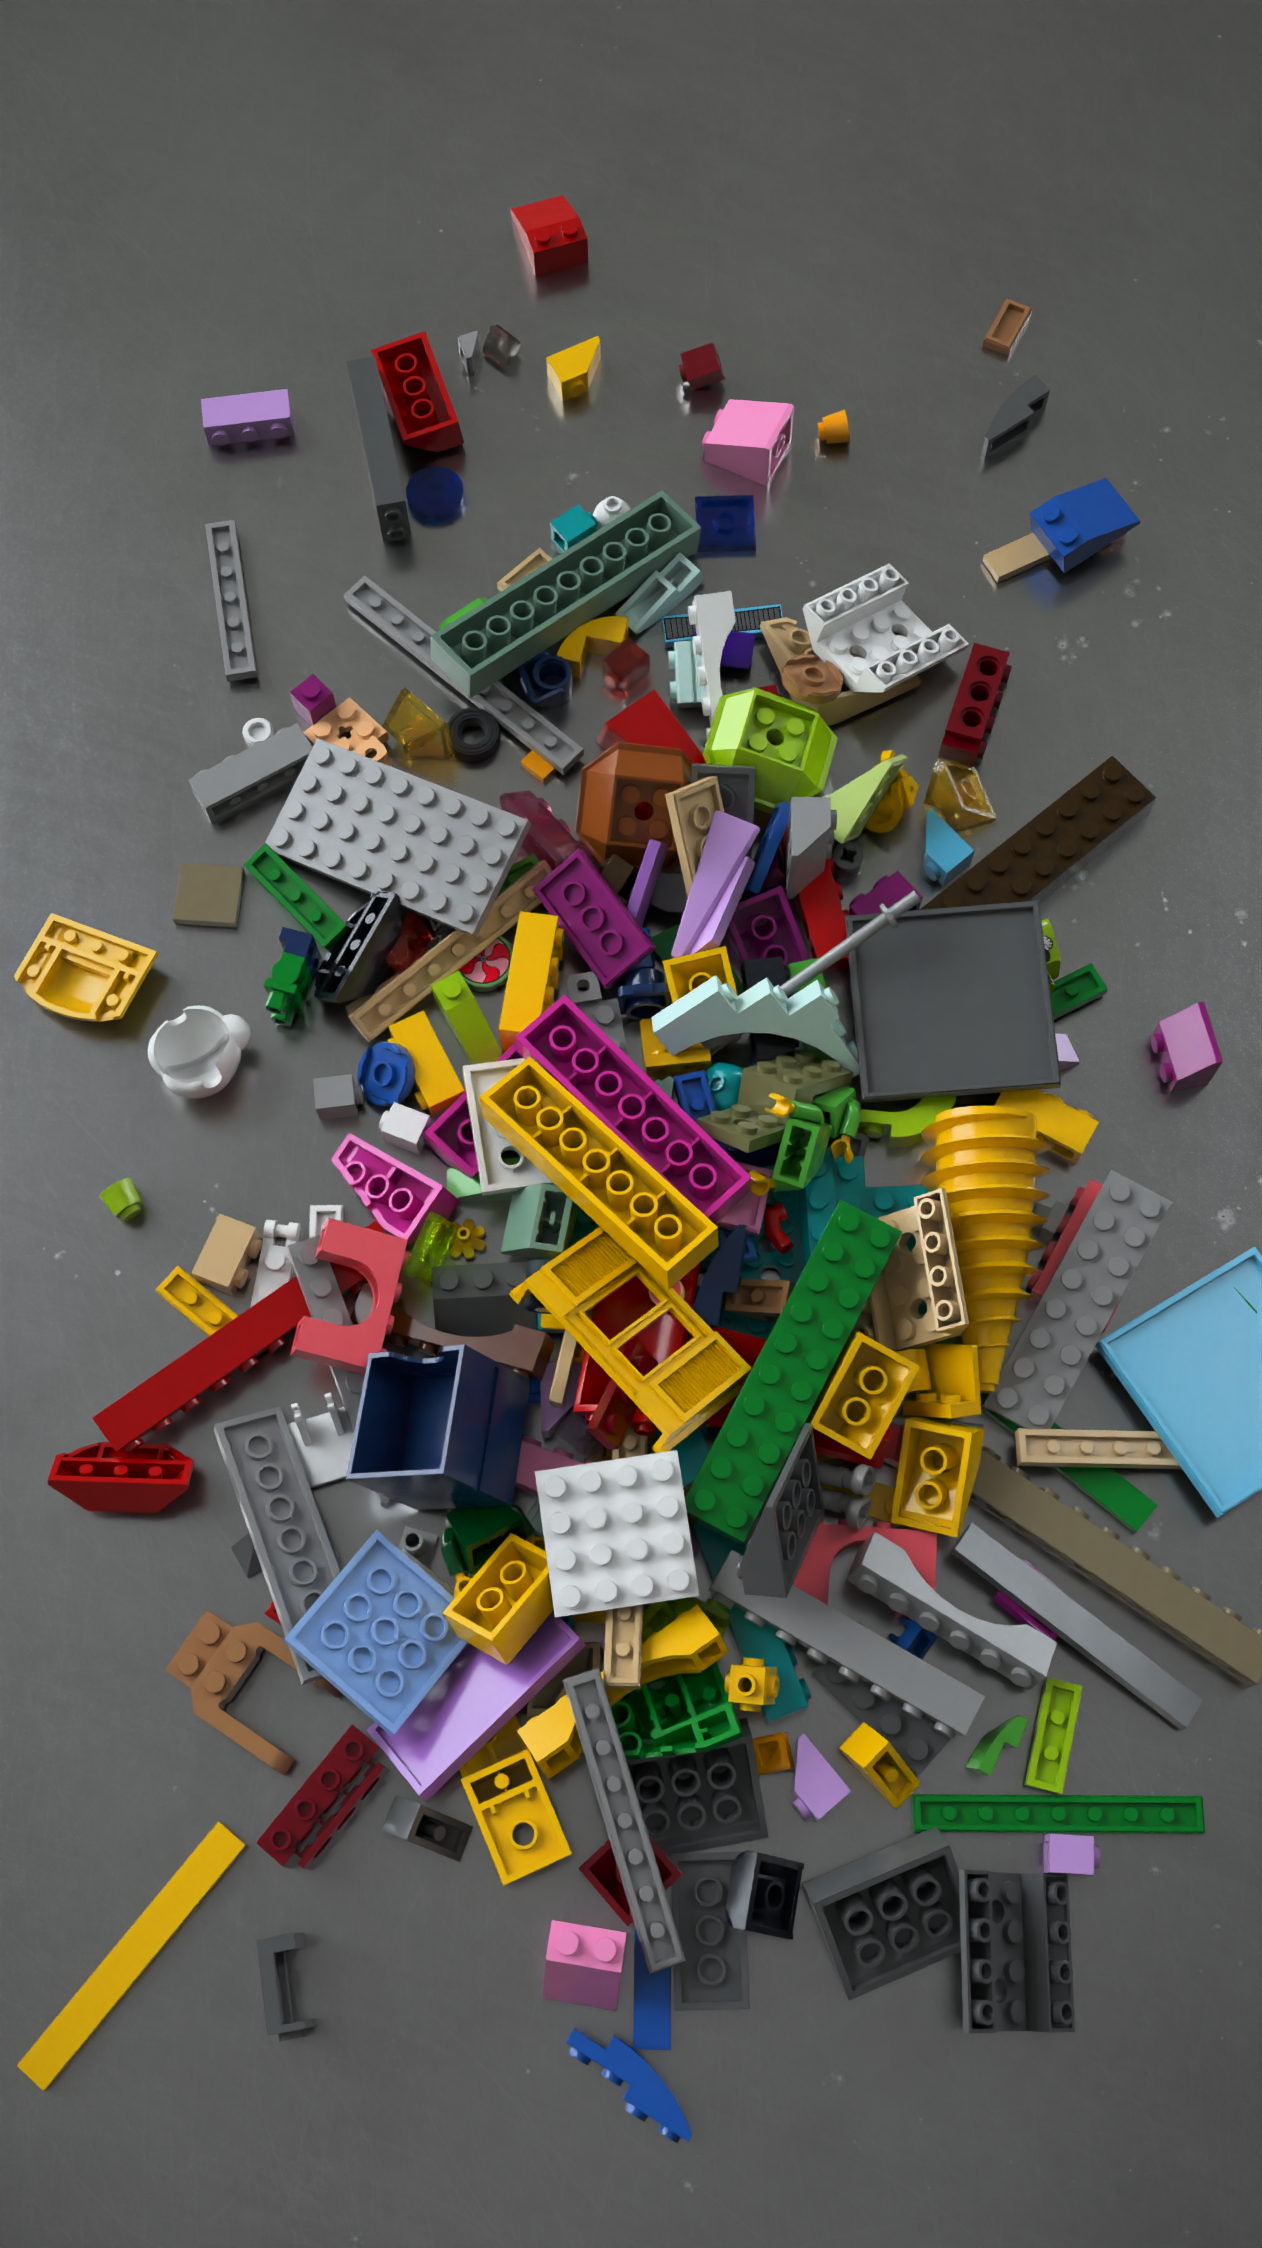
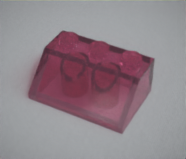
(547, 836)

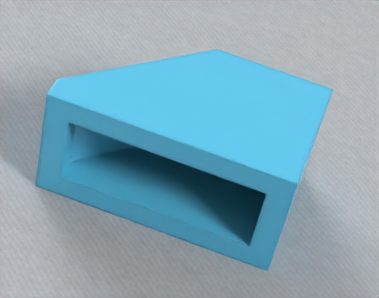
(943, 850)

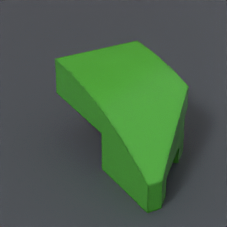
(989, 1748)

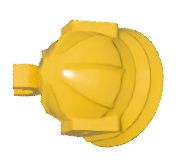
(895, 801)

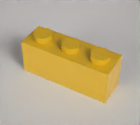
(434, 1074)
(1057, 1123)

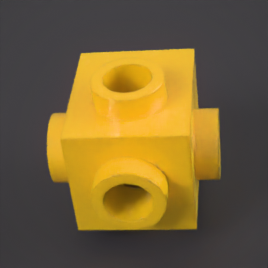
(764, 1684)

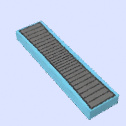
(748, 620)

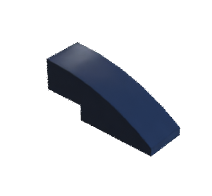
(721, 1277)

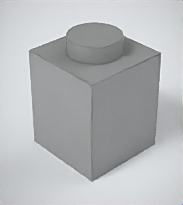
(337, 1097)

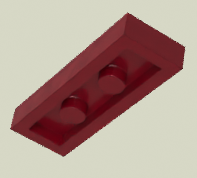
(615, 1407)

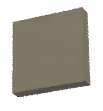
(208, 895)

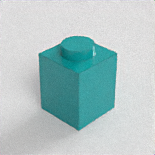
(572, 527)

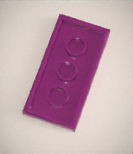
(594, 918)

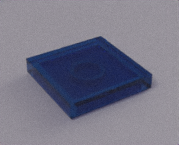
(726, 523)

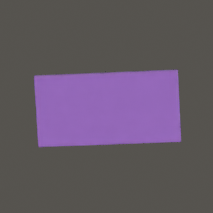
(472, 1705)

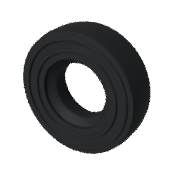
(479, 718)

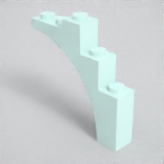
(717, 1011)

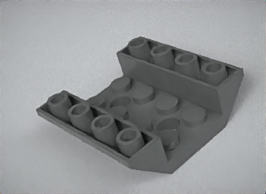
(1018, 1951)

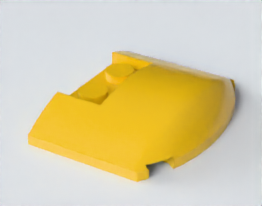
(83, 971)

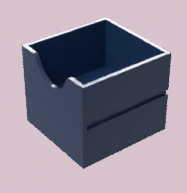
(439, 1429)

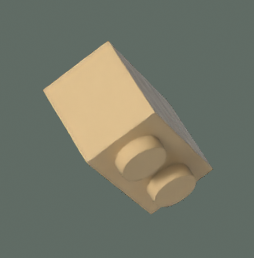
(227, 1255)

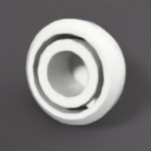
(609, 510)

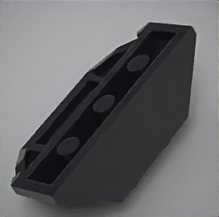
(359, 957)

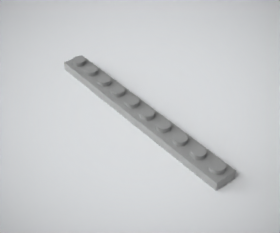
(496, 699)

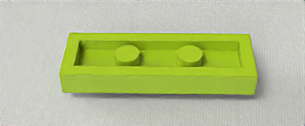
(1053, 1736)

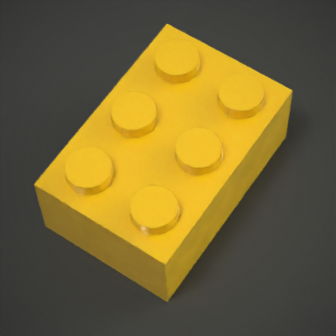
(504, 1600)

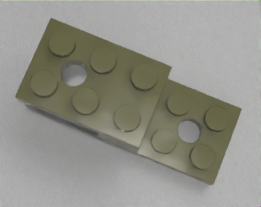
(791, 1076)

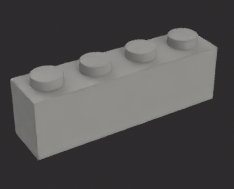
(251, 772)

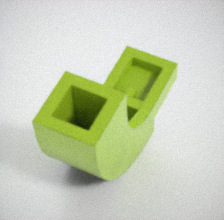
(906, 1126)

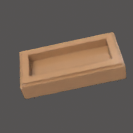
(1007, 327)

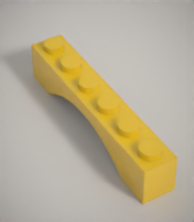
(681, 1647)

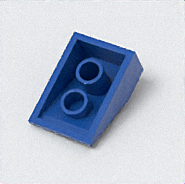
(1081, 522)

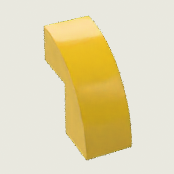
(595, 637)

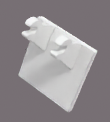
(323, 1443)

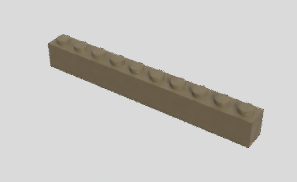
(1118, 1568)

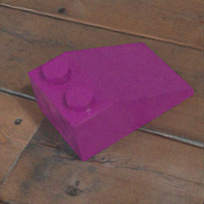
(766, 928)

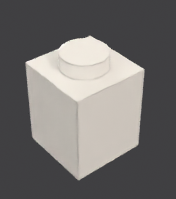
(404, 1127)

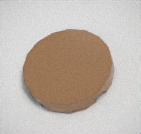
(812, 679)

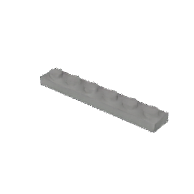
(231, 600)

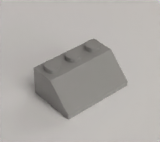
(808, 841)

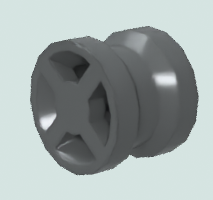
(845, 868)

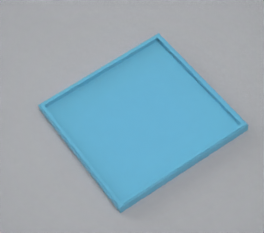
(1200, 1378)

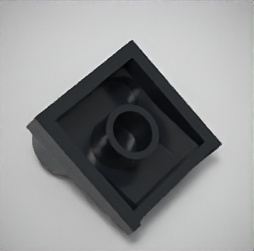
(763, 1894)

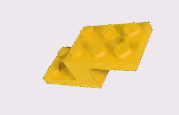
(507, 1792)

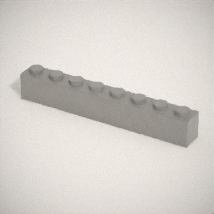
(856, 1651)

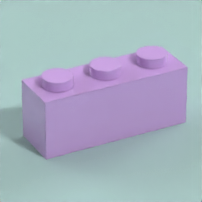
(247, 417)

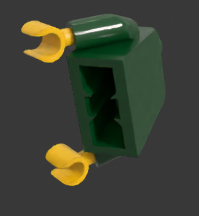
(477, 1533)

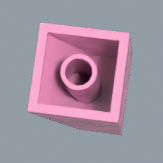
(750, 438)
(584, 1965)

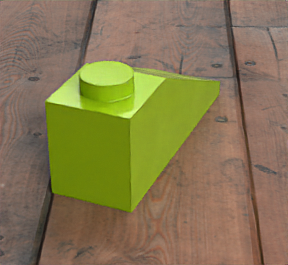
(466, 1019)

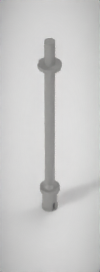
(886, 917)

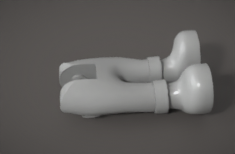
(859, 1481)

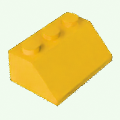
(862, 1394)

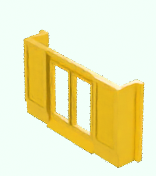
(681, 1389)

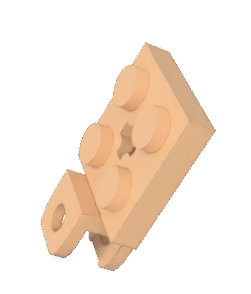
(366, 734)

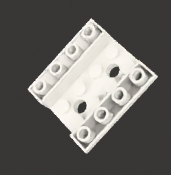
(862, 622)

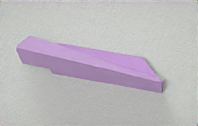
(716, 885)

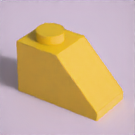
(574, 368)
(880, 1764)

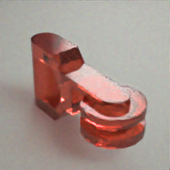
(401, 956)

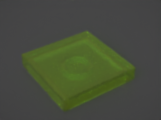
(429, 1248)

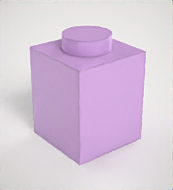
(1070, 1854)

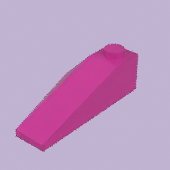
(391, 1189)

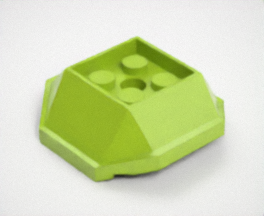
(784, 770)

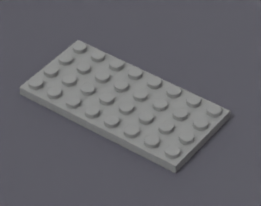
(398, 836)

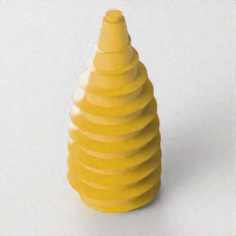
(989, 1179)

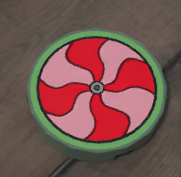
(489, 967)

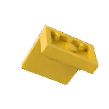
(659, 1061)
(953, 1383)

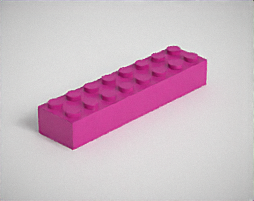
(633, 1107)

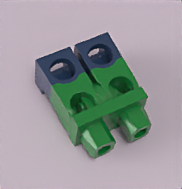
(292, 976)

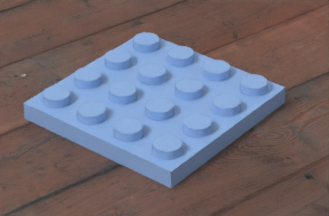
(379, 1633)

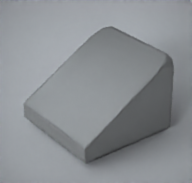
(469, 351)

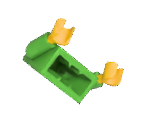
(844, 1114)
(800, 1148)

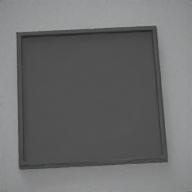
(953, 1003)

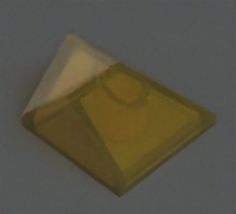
(418, 729)
(960, 795)

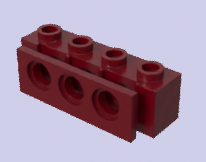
(974, 704)
(318, 1798)

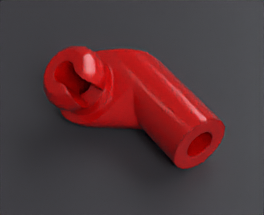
(772, 1228)

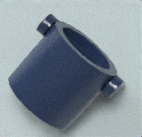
(551, 680)
(643, 993)

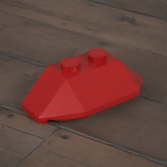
(122, 1482)

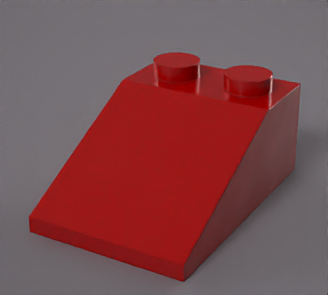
(551, 235)

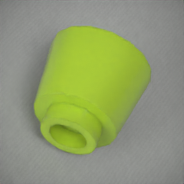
(122, 1199)

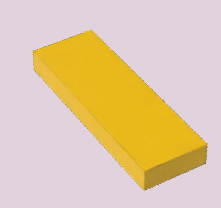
(195, 1301)

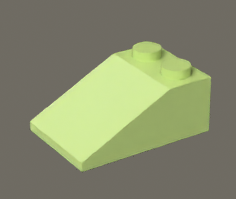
(861, 797)

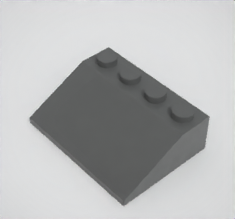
(785, 1525)
(701, 1796)
(889, 1912)

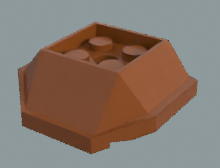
(614, 787)

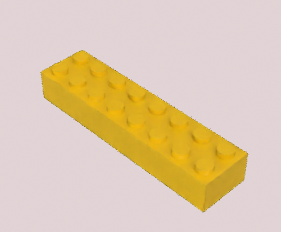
(600, 1172)

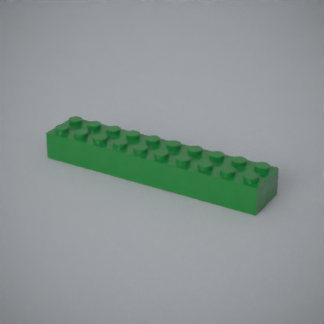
(790, 1372)

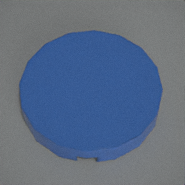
(386, 1073)

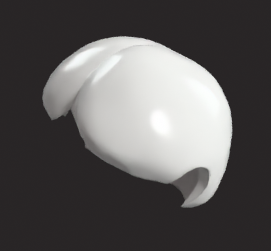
(198, 1051)

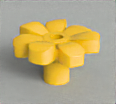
(467, 1240)

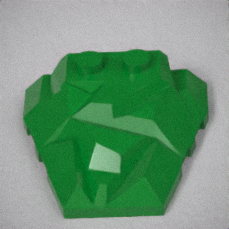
(677, 1716)

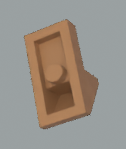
(759, 1298)

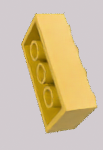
(531, 973)

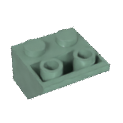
(539, 1222)

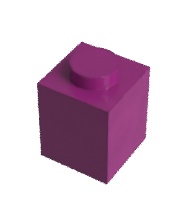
(312, 700)

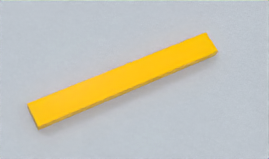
(131, 1956)

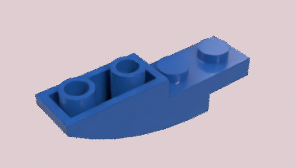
(647, 2090)

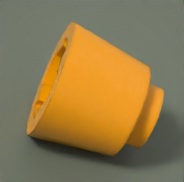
(834, 428)

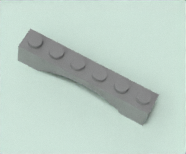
(1009, 1649)

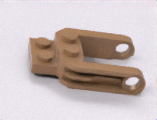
(217, 1663)

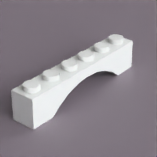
(713, 621)

